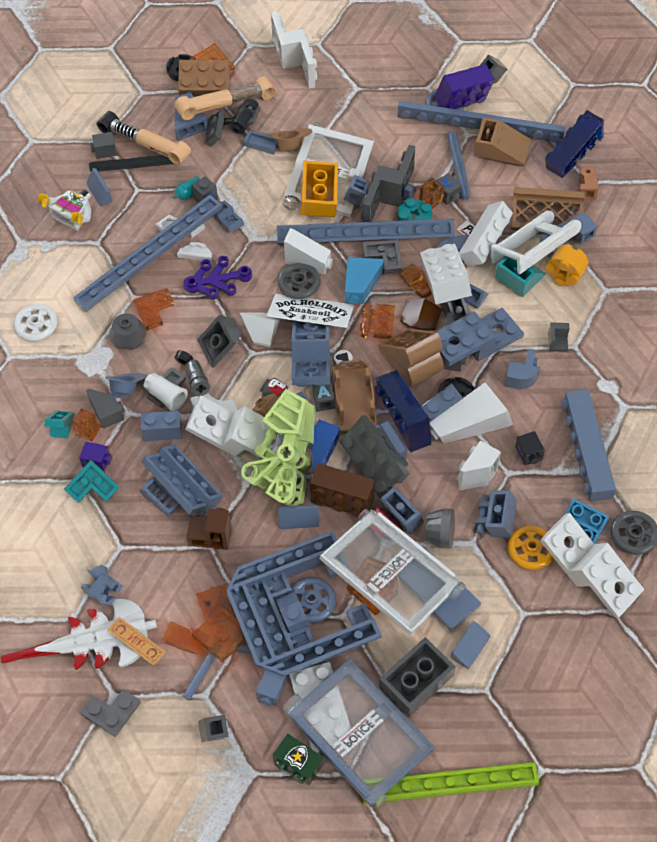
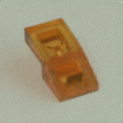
(416, 280)
(182, 638)

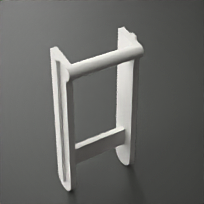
(540, 223)

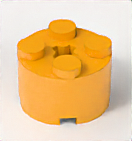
(567, 265)

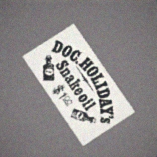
(311, 310)

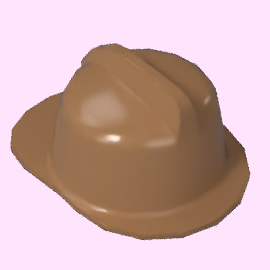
(291, 140)

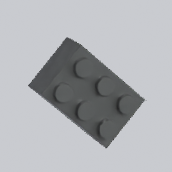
(417, 677)

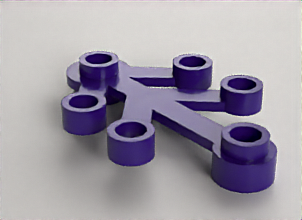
(215, 278)

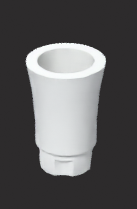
(165, 391)

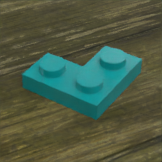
(91, 478)

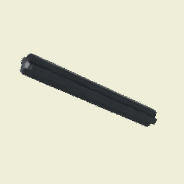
(130, 163)

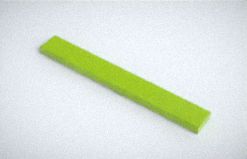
(464, 781)

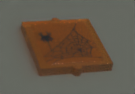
(213, 599)

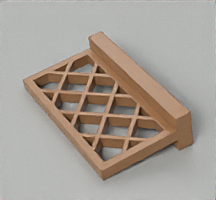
(535, 196)

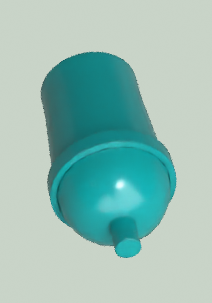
(184, 190)

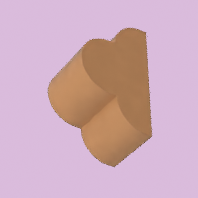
(414, 355)

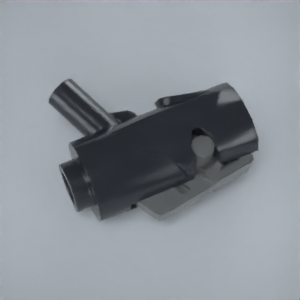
(245, 116)

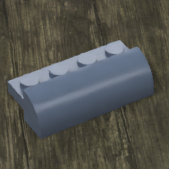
(183, 480)

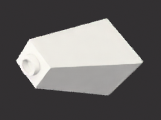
(471, 416)

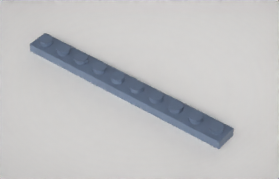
(473, 120)
(371, 230)
(147, 253)

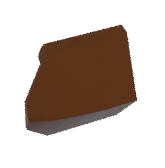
(421, 314)

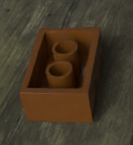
(341, 490)

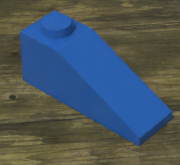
(325, 440)

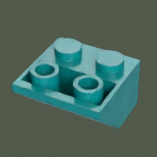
(520, 283)

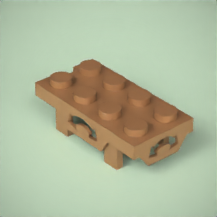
(353, 393)

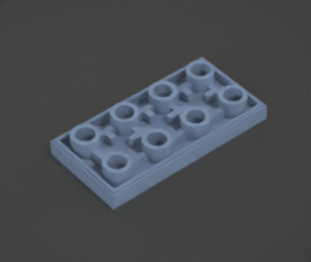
(454, 612)

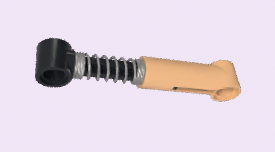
(174, 151)

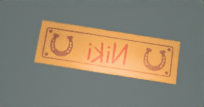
(136, 641)

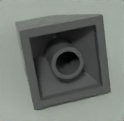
(219, 338)

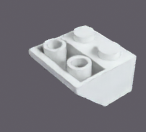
(479, 467)

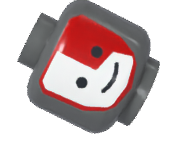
(273, 386)

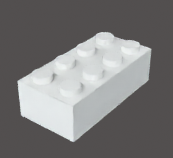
(445, 273)

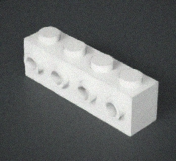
(485, 233)

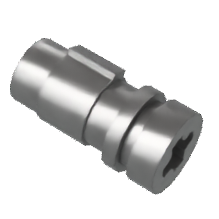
(197, 380)

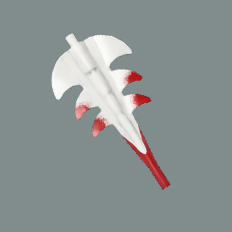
(93, 638)

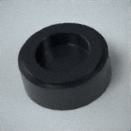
(182, 357)

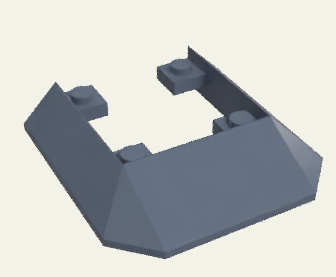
(253, 597)

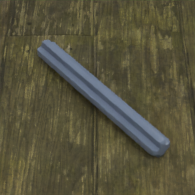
(459, 164)

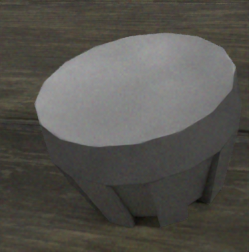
(441, 528)

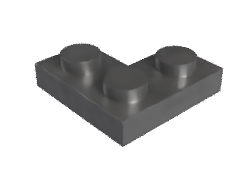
(385, 250)
(111, 717)

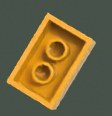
(319, 189)

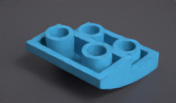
(588, 518)

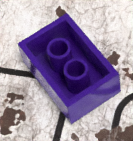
(464, 87)

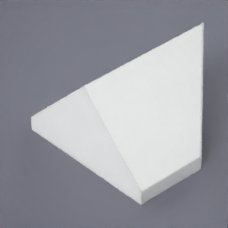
(261, 328)

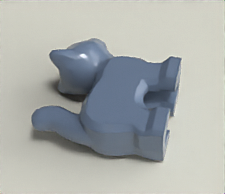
(102, 586)

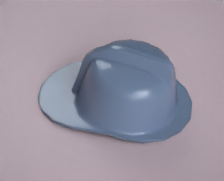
(124, 385)

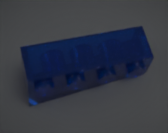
(575, 143)

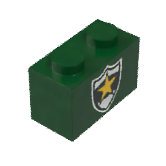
(297, 759)

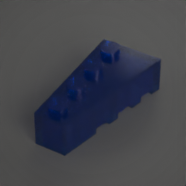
(404, 410)

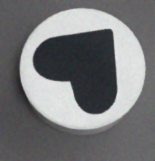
(342, 355)

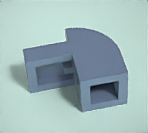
(523, 375)

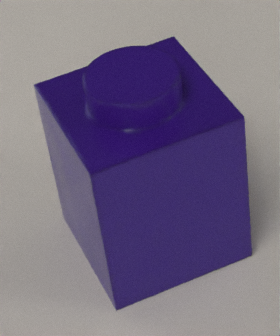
(97, 453)

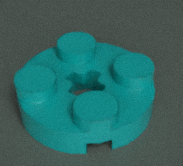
(412, 206)

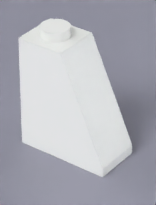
(306, 251)

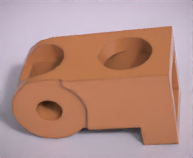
(588, 182)

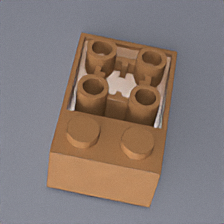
(501, 142)

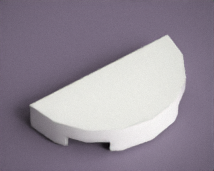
(195, 251)

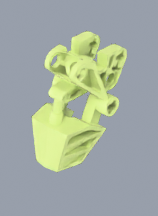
(276, 473)

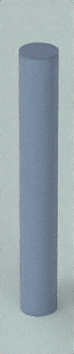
(199, 676)

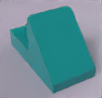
(59, 423)

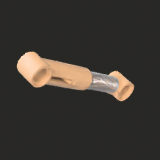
(190, 107)

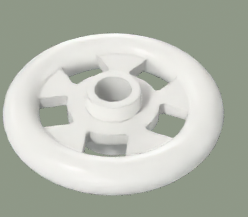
(35, 335)

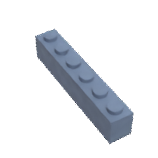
(589, 445)

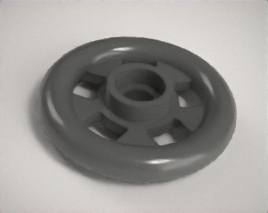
(286, 273)
(638, 518)

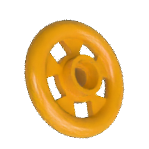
(522, 559)

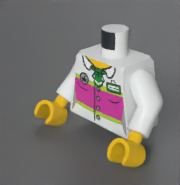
(68, 208)

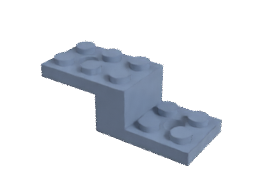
(477, 336)
(310, 354)

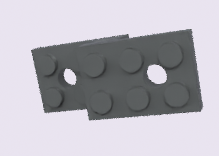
(388, 185)

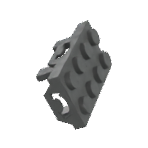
(373, 457)

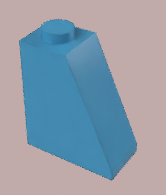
(361, 278)

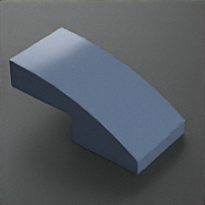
(228, 218)

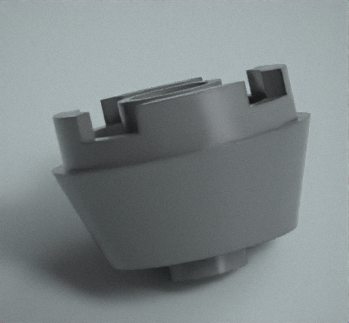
(127, 331)

